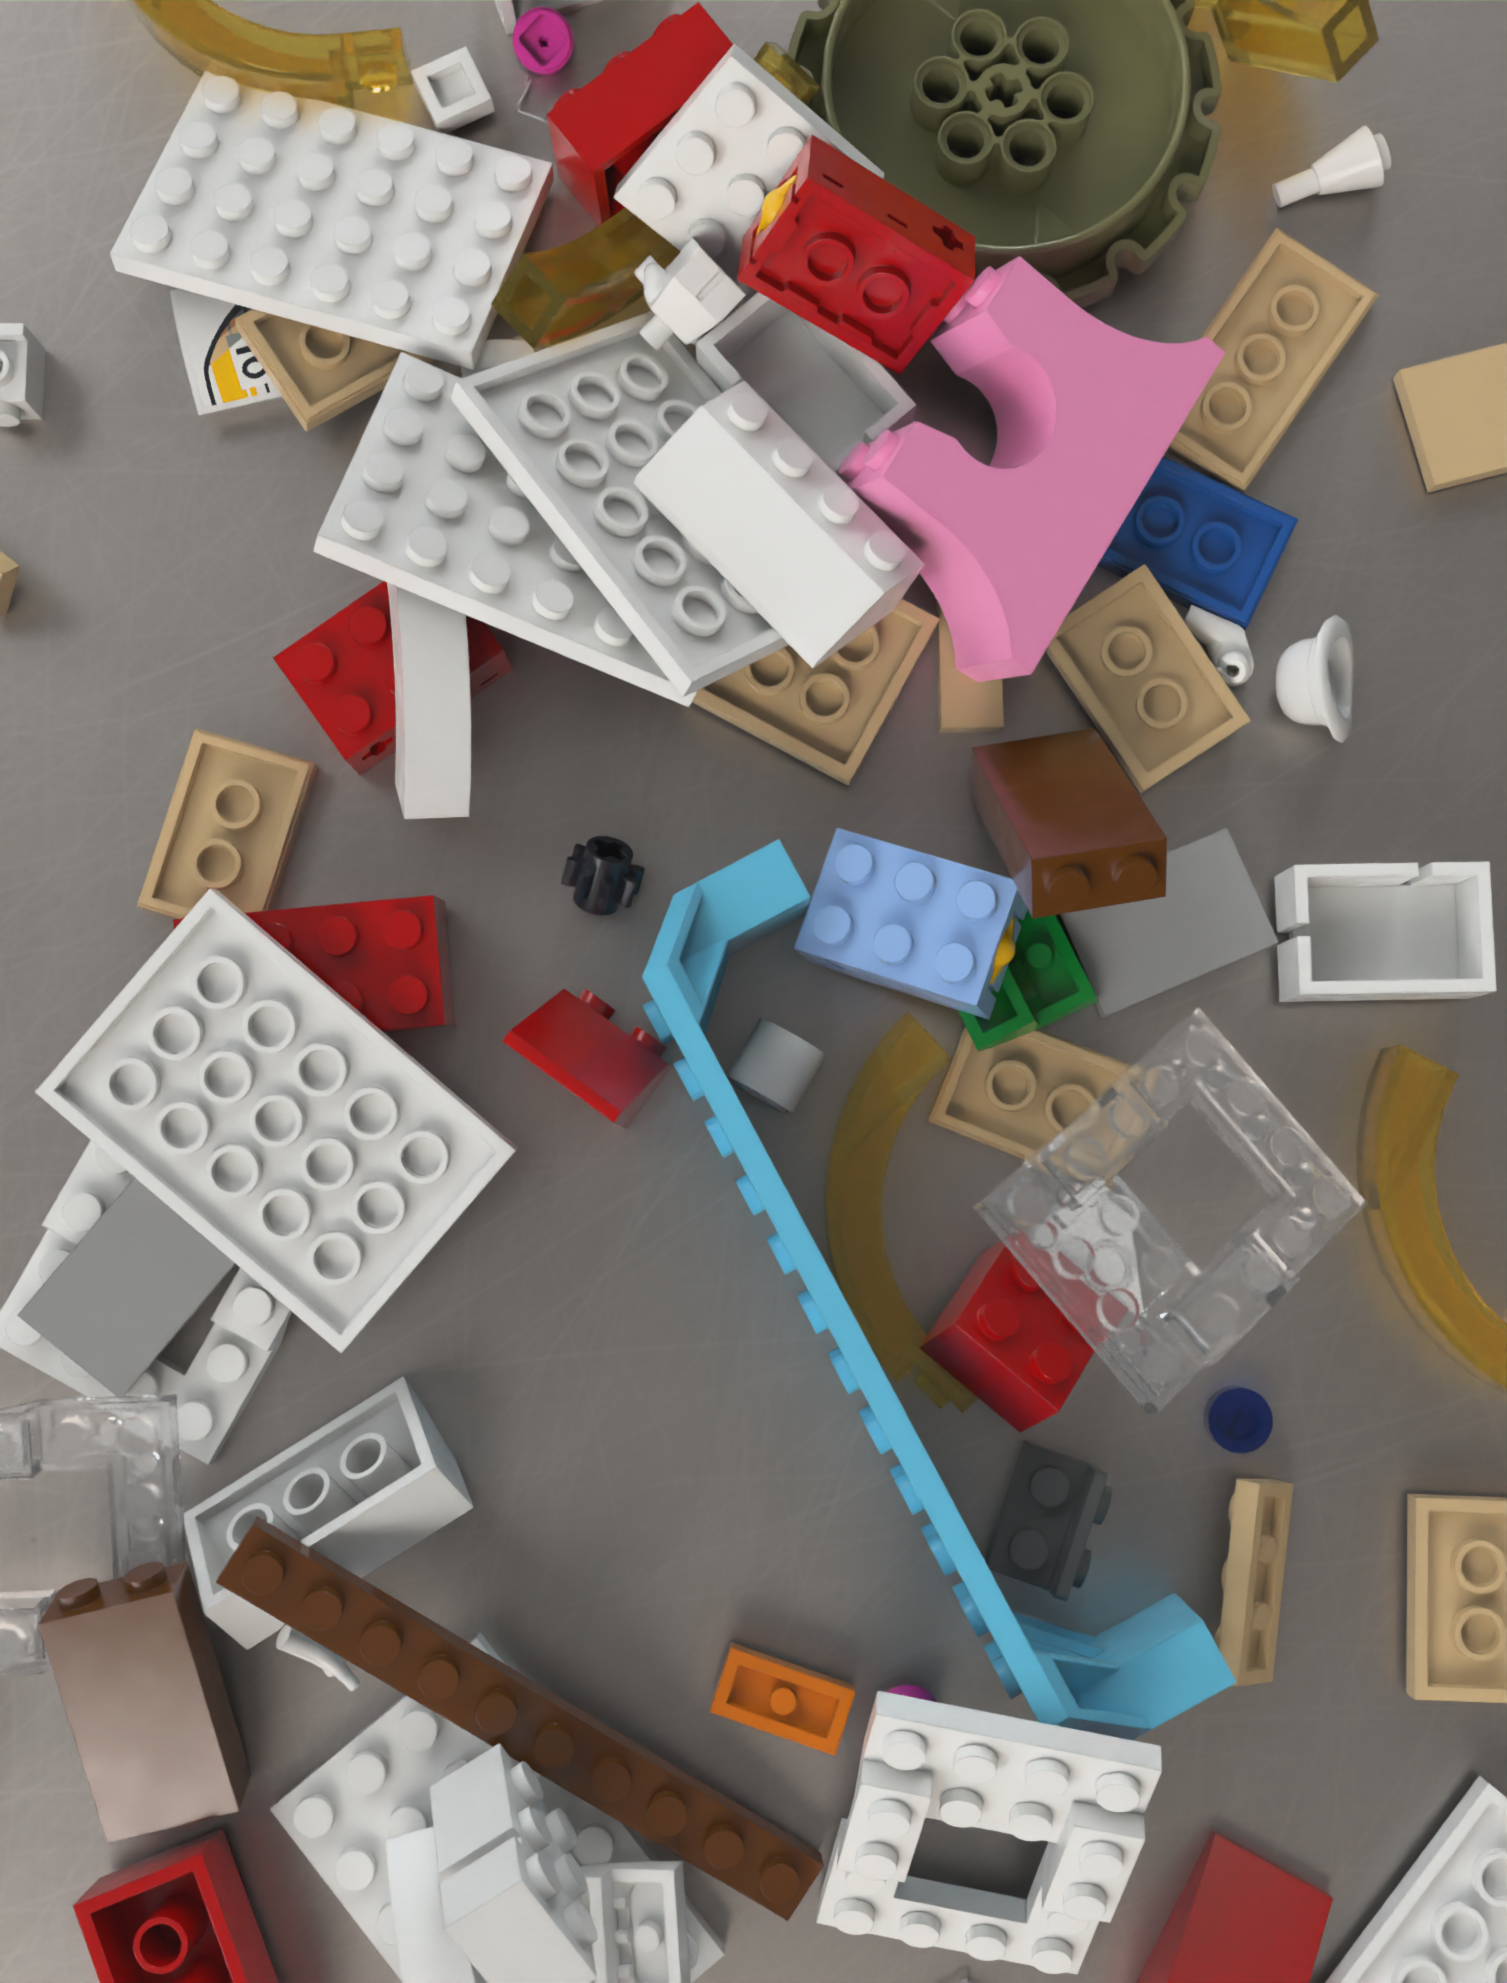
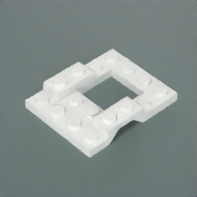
(227, 1365)
(1000, 1776)

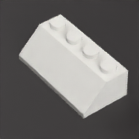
(779, 524)
(347, 1491)

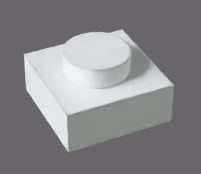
(453, 91)

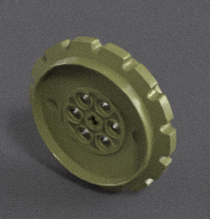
(1100, 181)

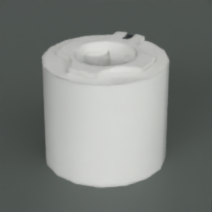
(776, 1066)

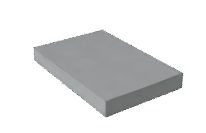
(1165, 941)
(127, 1289)

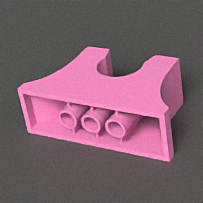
(1077, 440)

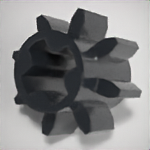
(602, 875)

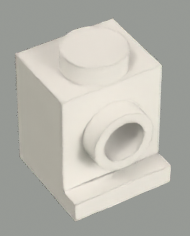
(20, 375)

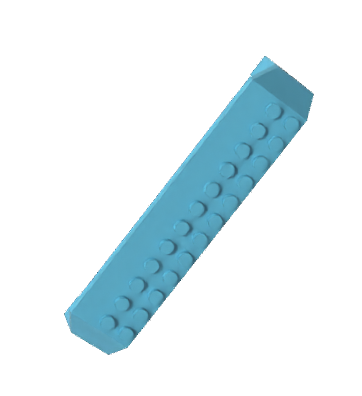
(1073, 1680)

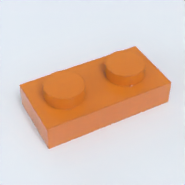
(783, 1699)

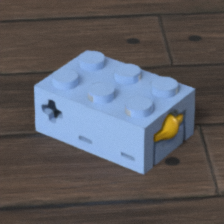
(912, 922)

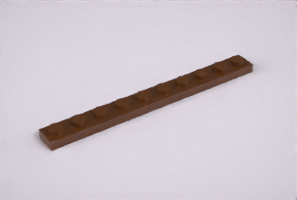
(520, 1715)

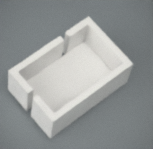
(806, 376)
(1373, 939)
(510, 1875)

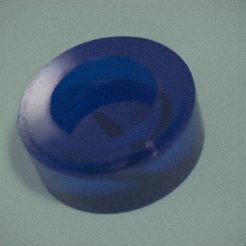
(1238, 1419)

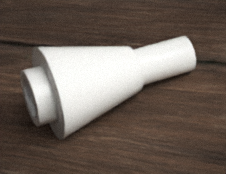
(1349, 166)

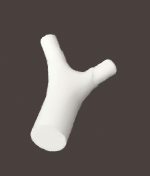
(301, 1646)

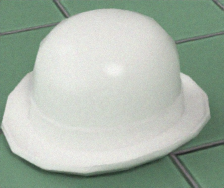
(1318, 679)

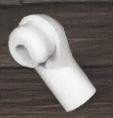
(1225, 644)

